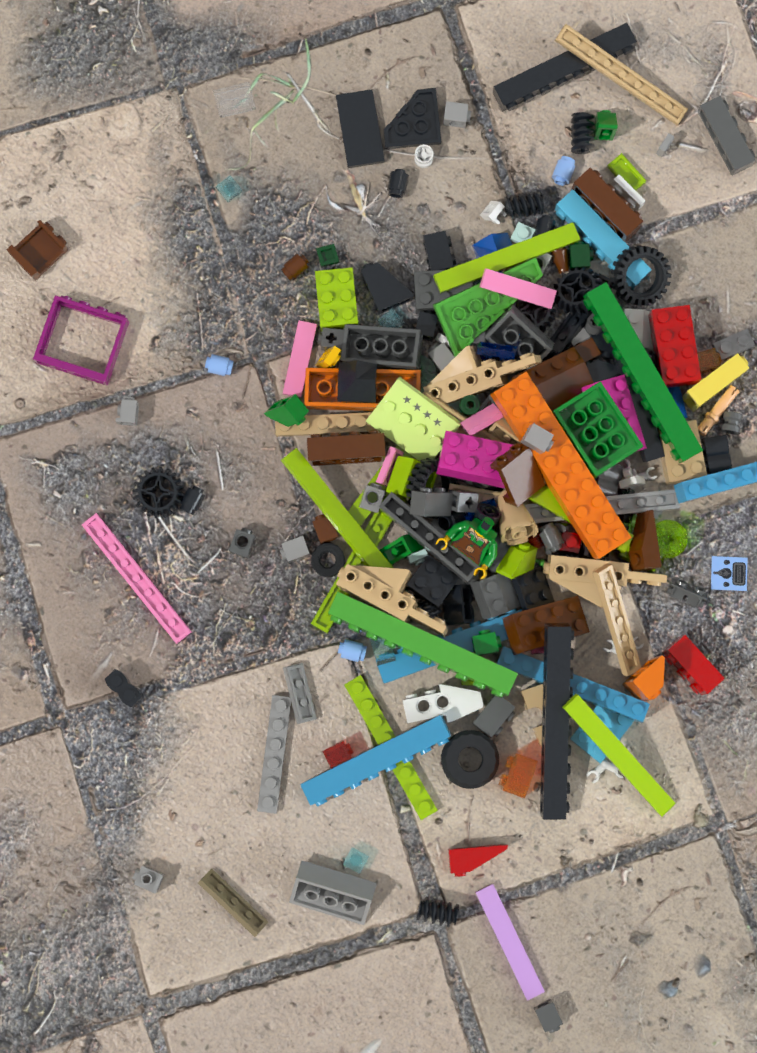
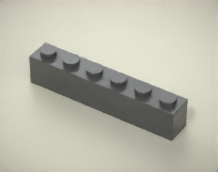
(427, 536)

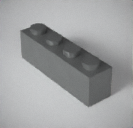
(726, 135)

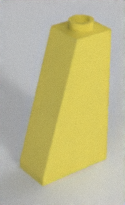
(715, 382)

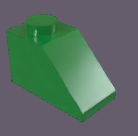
(605, 125)
(288, 411)
(400, 549)

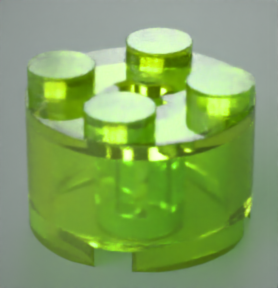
(677, 535)

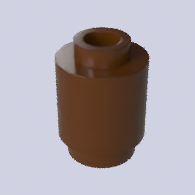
(295, 266)

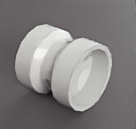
(423, 152)

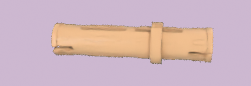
(713, 416)

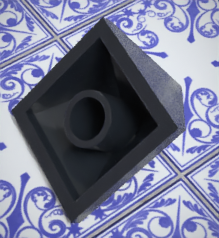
(357, 382)

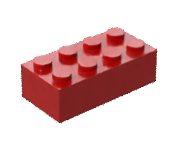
(675, 345)

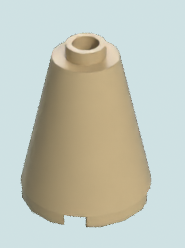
(515, 522)

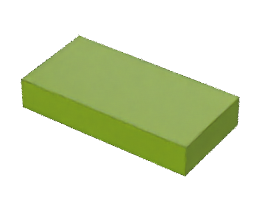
(627, 171)

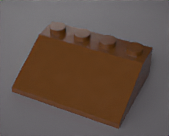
(560, 377)

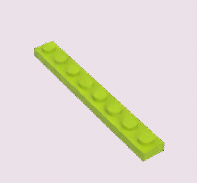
(382, 732)

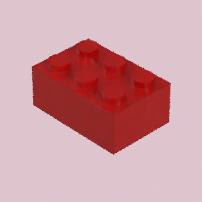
(692, 665)

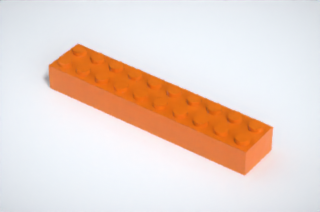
(563, 468)

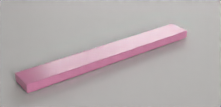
(136, 578)

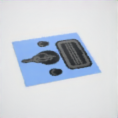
(729, 573)

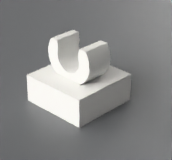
(492, 210)
(631, 479)

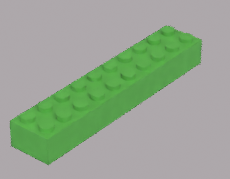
(422, 644)

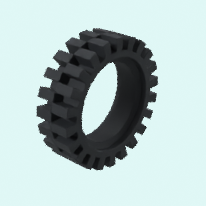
(660, 281)
(421, 476)

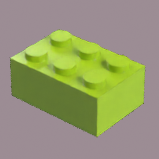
(336, 298)

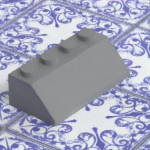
(332, 892)

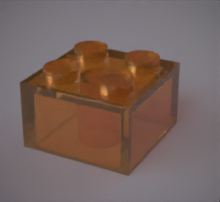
(518, 775)

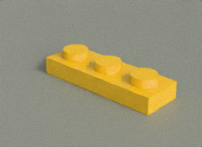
(328, 358)

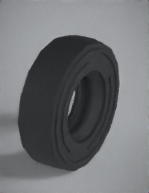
(327, 548)

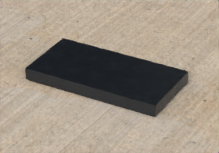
(360, 128)

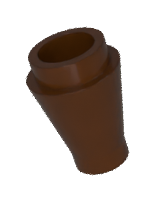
(560, 259)

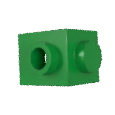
(485, 642)

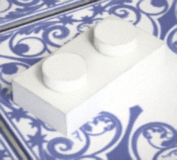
(624, 189)

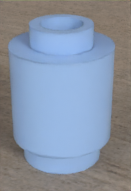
(563, 170)
(219, 365)
(352, 650)

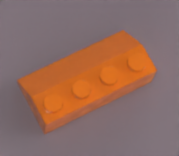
(647, 680)

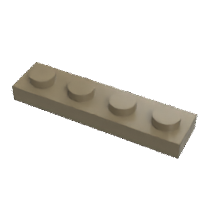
(233, 902)

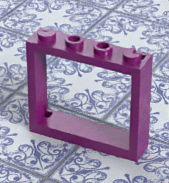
(85, 308)

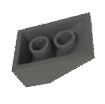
(495, 595)

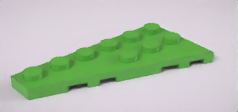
(475, 308)

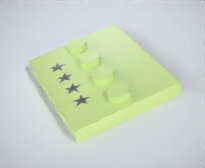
(412, 420)

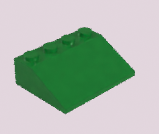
(597, 429)

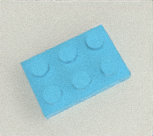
(615, 722)

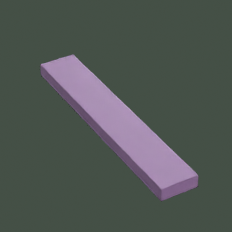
(510, 942)

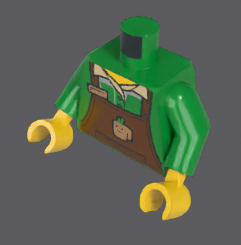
(475, 541)

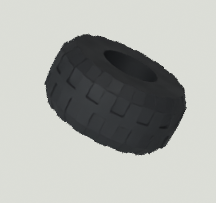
(488, 766)

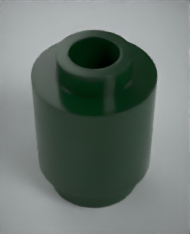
(463, 405)

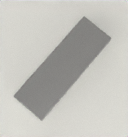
(299, 693)

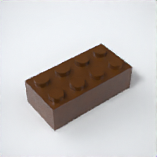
(608, 204)
(346, 449)
(527, 627)

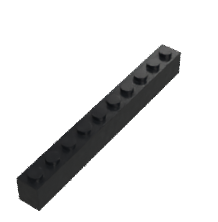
(556, 721)

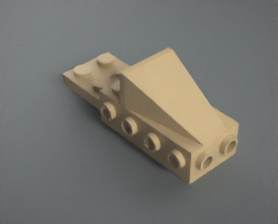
(471, 376)
(584, 582)
(386, 592)

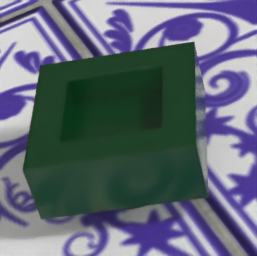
(327, 255)

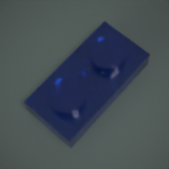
(488, 350)

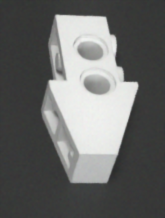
(460, 703)

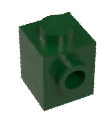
(580, 256)

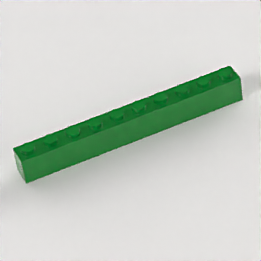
(642, 373)

